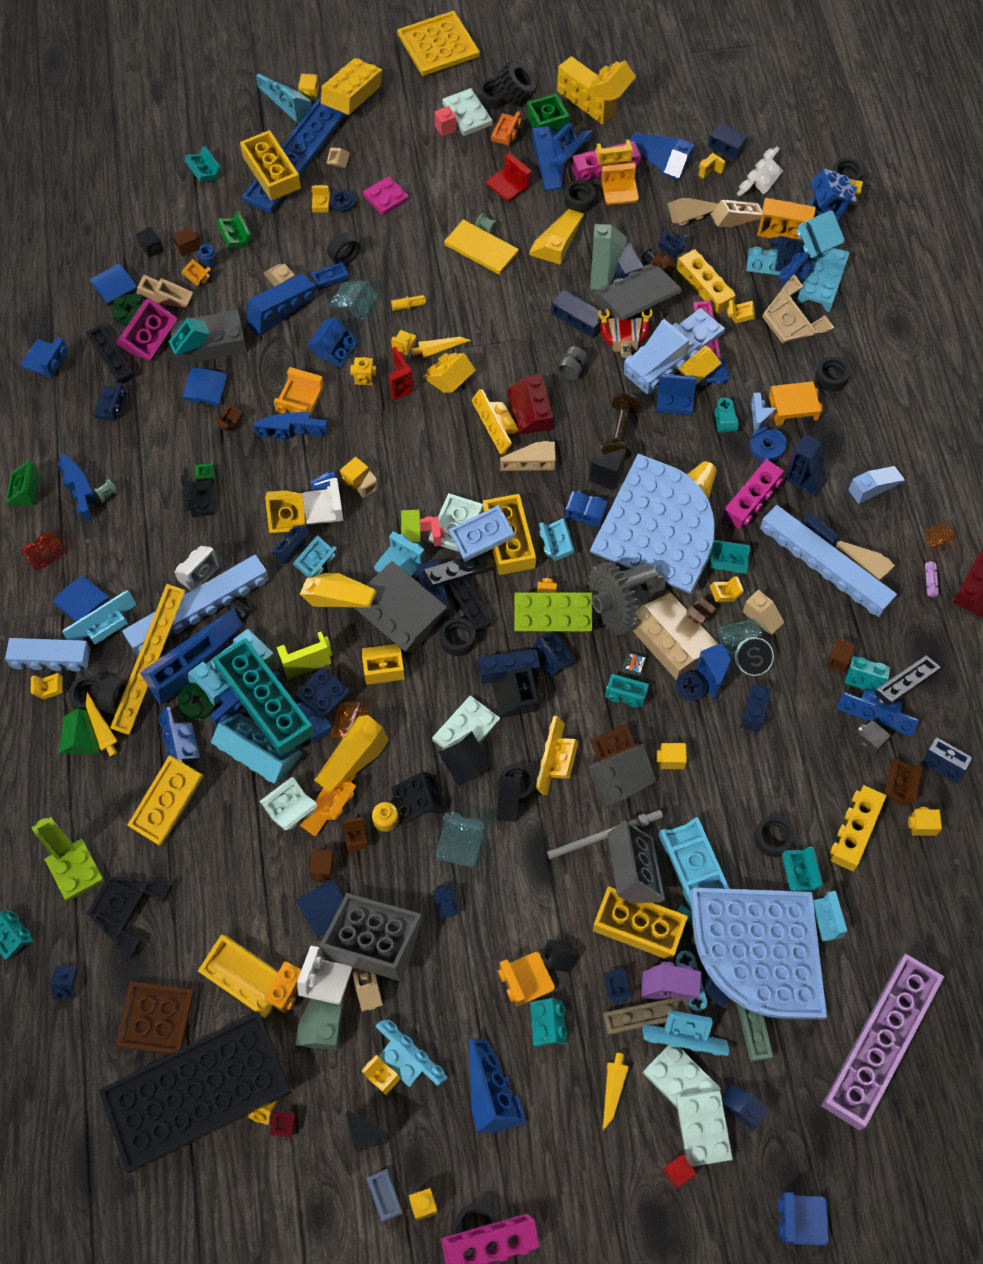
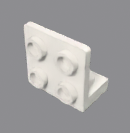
(323, 505)
(323, 978)

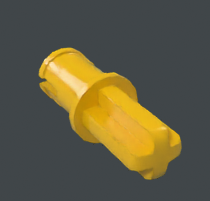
(406, 303)

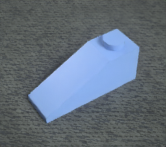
(874, 482)

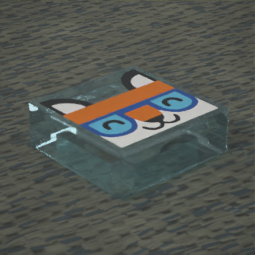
(633, 664)

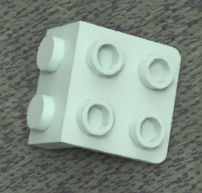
(288, 804)

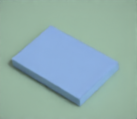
(481, 533)

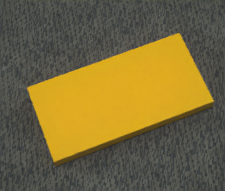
(481, 247)
(165, 800)

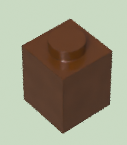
(186, 241)
(840, 654)
(321, 865)

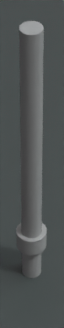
(641, 820)

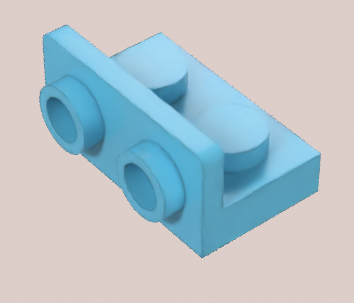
(829, 917)

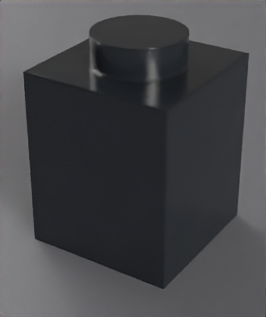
(149, 242)

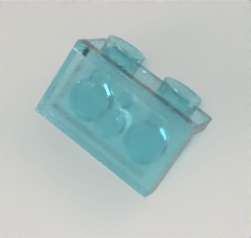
(733, 634)

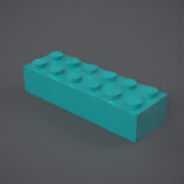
(263, 697)

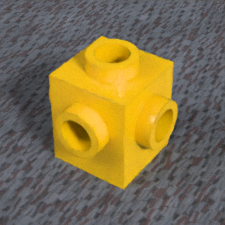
(363, 371)

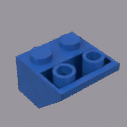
(333, 342)

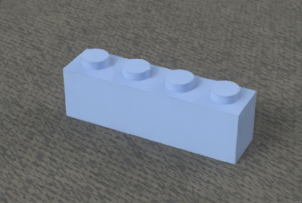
(47, 654)

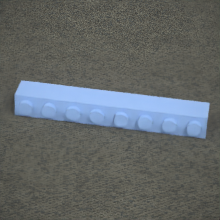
(828, 561)
(205, 599)

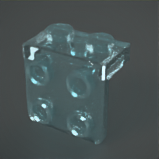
(356, 296)
(460, 840)

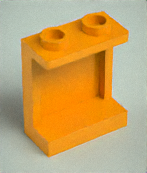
(300, 392)
(795, 401)

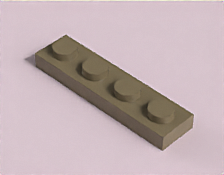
(636, 1016)

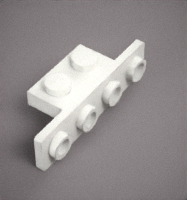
(764, 175)

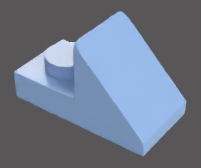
(760, 414)

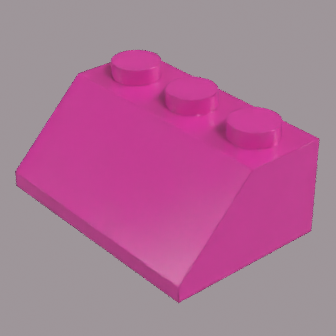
(147, 330)

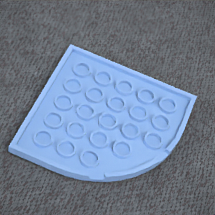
(659, 521)
(761, 949)

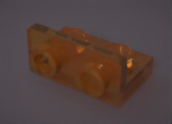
(345, 717)

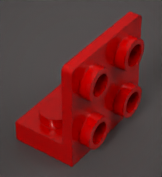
(512, 179)
(401, 378)

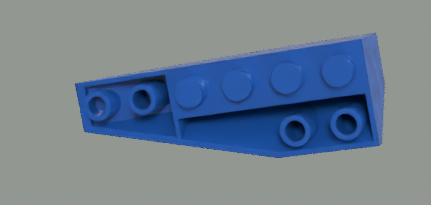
(170, 672)

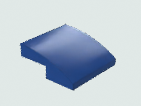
(113, 283)
(204, 386)
(80, 598)

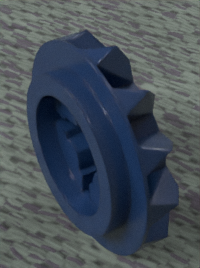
(336, 197)
(696, 680)

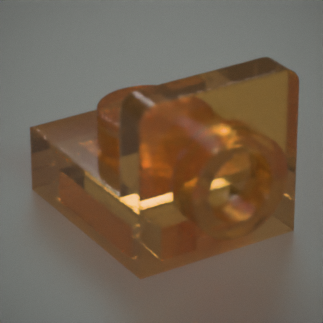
(939, 535)

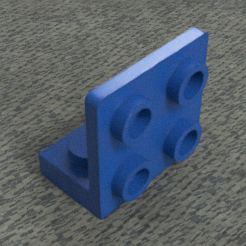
(676, 394)

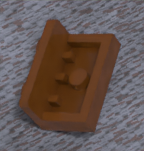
(612, 742)
(902, 782)

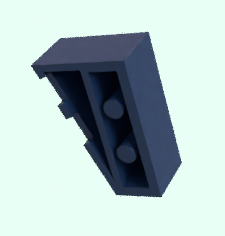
(807, 466)

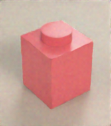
(445, 121)

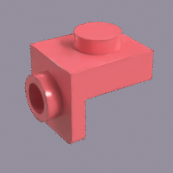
(432, 523)

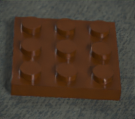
(154, 1018)

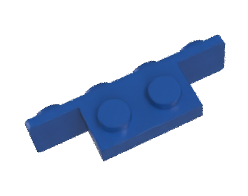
(567, 143)
(872, 708)
(178, 738)

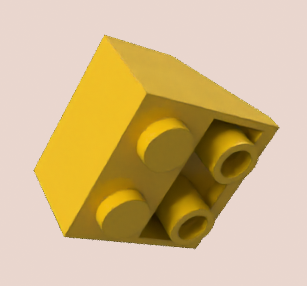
(612, 81)
(449, 372)
(382, 664)

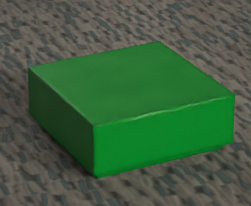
(204, 472)

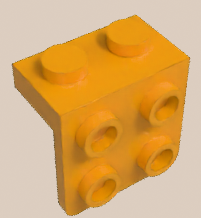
(619, 184)
(525, 978)

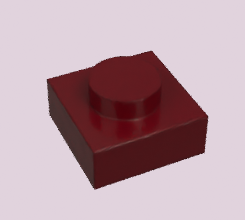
(282, 1124)

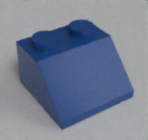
(713, 667)

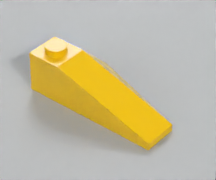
(557, 238)
(336, 591)
(356, 750)

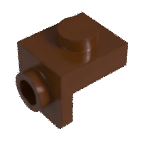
(665, 262)
(230, 418)
(700, 611)
(355, 834)

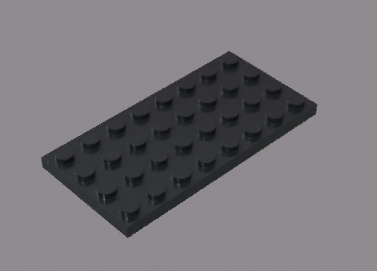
(194, 1092)

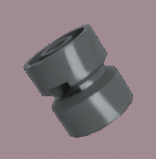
(572, 363)

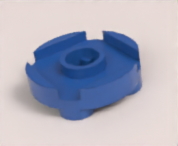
(758, 447)

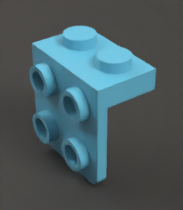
(820, 233)
(403, 553)

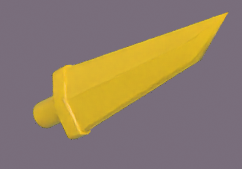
(432, 347)
(103, 733)
(615, 1080)

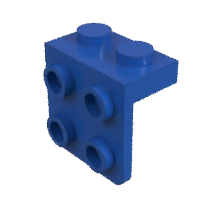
(831, 185)
(45, 357)
(802, 1219)

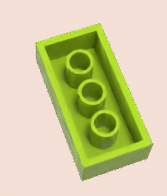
(552, 612)

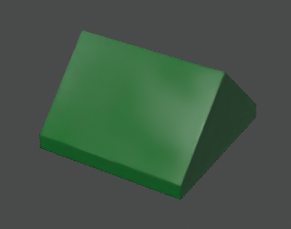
(23, 485)
(78, 734)

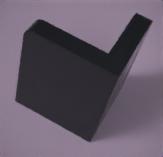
(559, 955)

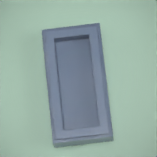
(384, 1195)

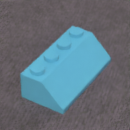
(248, 744)

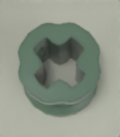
(486, 223)
(105, 491)

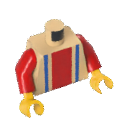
(624, 334)

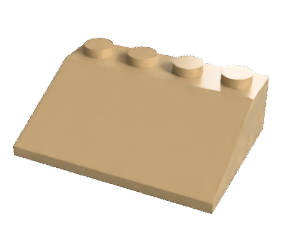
(671, 635)

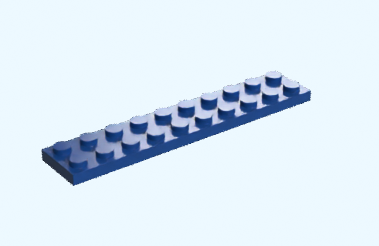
(300, 149)

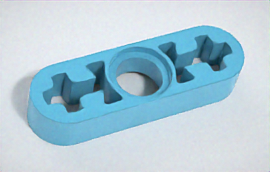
(688, 955)

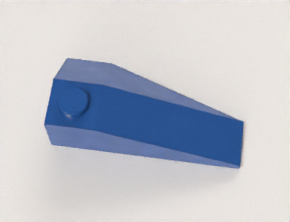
(544, 151)
(666, 153)
(491, 1099)

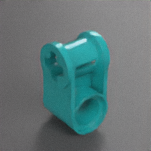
(726, 416)

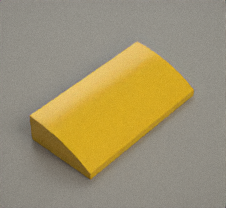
(240, 974)

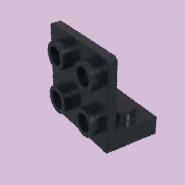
(197, 495)
(417, 797)

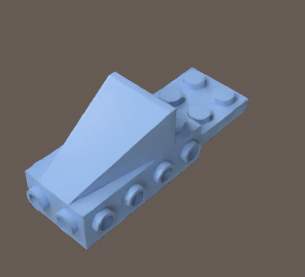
(670, 348)

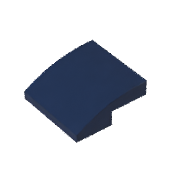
(321, 906)

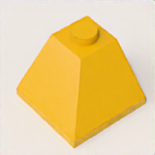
(284, 510)

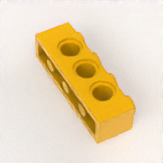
(705, 281)
(873, 802)

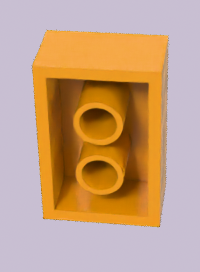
(783, 218)

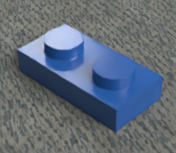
(329, 275)

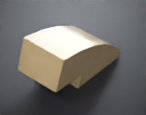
(163, 292)

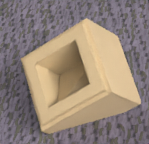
(338, 157)
(368, 486)

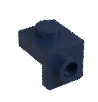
(671, 243)
(445, 901)
(63, 982)
(617, 986)

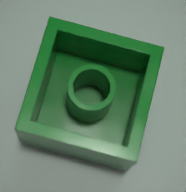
(547, 112)

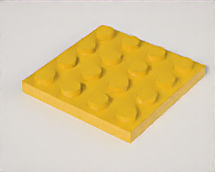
(438, 43)

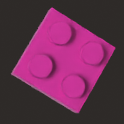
(386, 196)

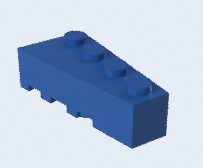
(278, 303)

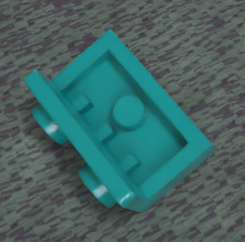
(203, 165)
(729, 556)
(866, 674)
(626, 691)
(802, 870)
(548, 1022)

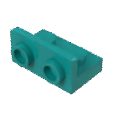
(12, 934)

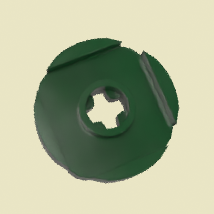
(120, 307)
(191, 710)

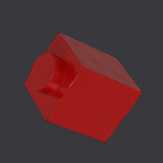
(679, 1172)

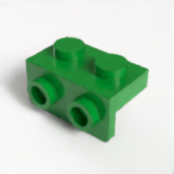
(234, 231)

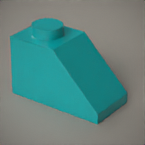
(189, 336)

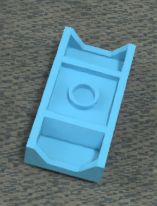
(824, 278)
(209, 678)
(692, 858)

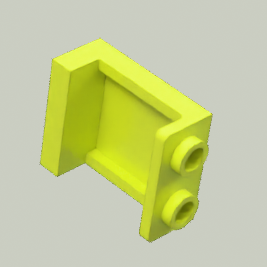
(306, 659)

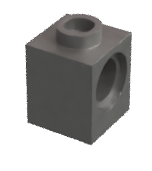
(872, 737)

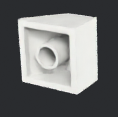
(197, 568)

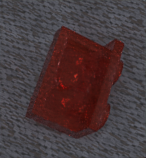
(43, 550)

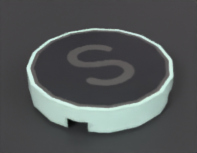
(754, 656)

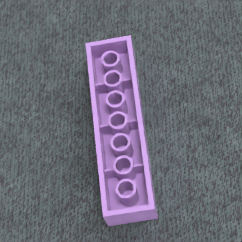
(882, 1042)

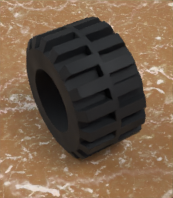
(516, 83)

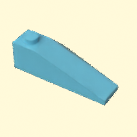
(288, 99)

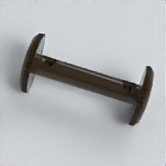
(625, 404)

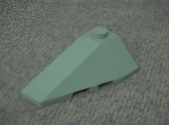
(607, 249)
(320, 1025)

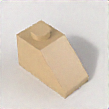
(279, 274)
(763, 612)
(367, 989)

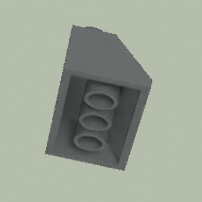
(635, 864)

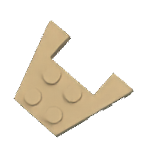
(788, 320)

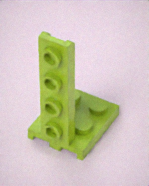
(70, 862)

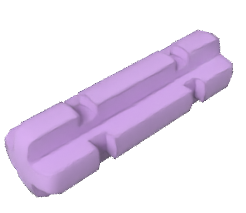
(931, 579)

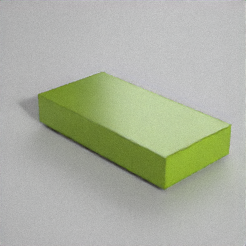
(411, 525)

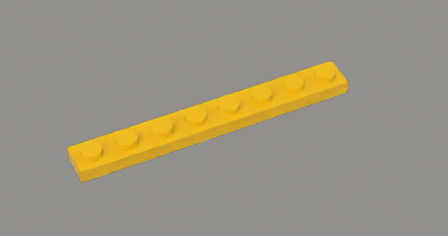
(149, 653)

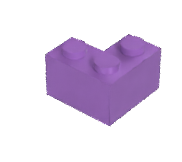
(671, 981)

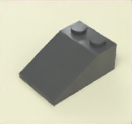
(622, 775)

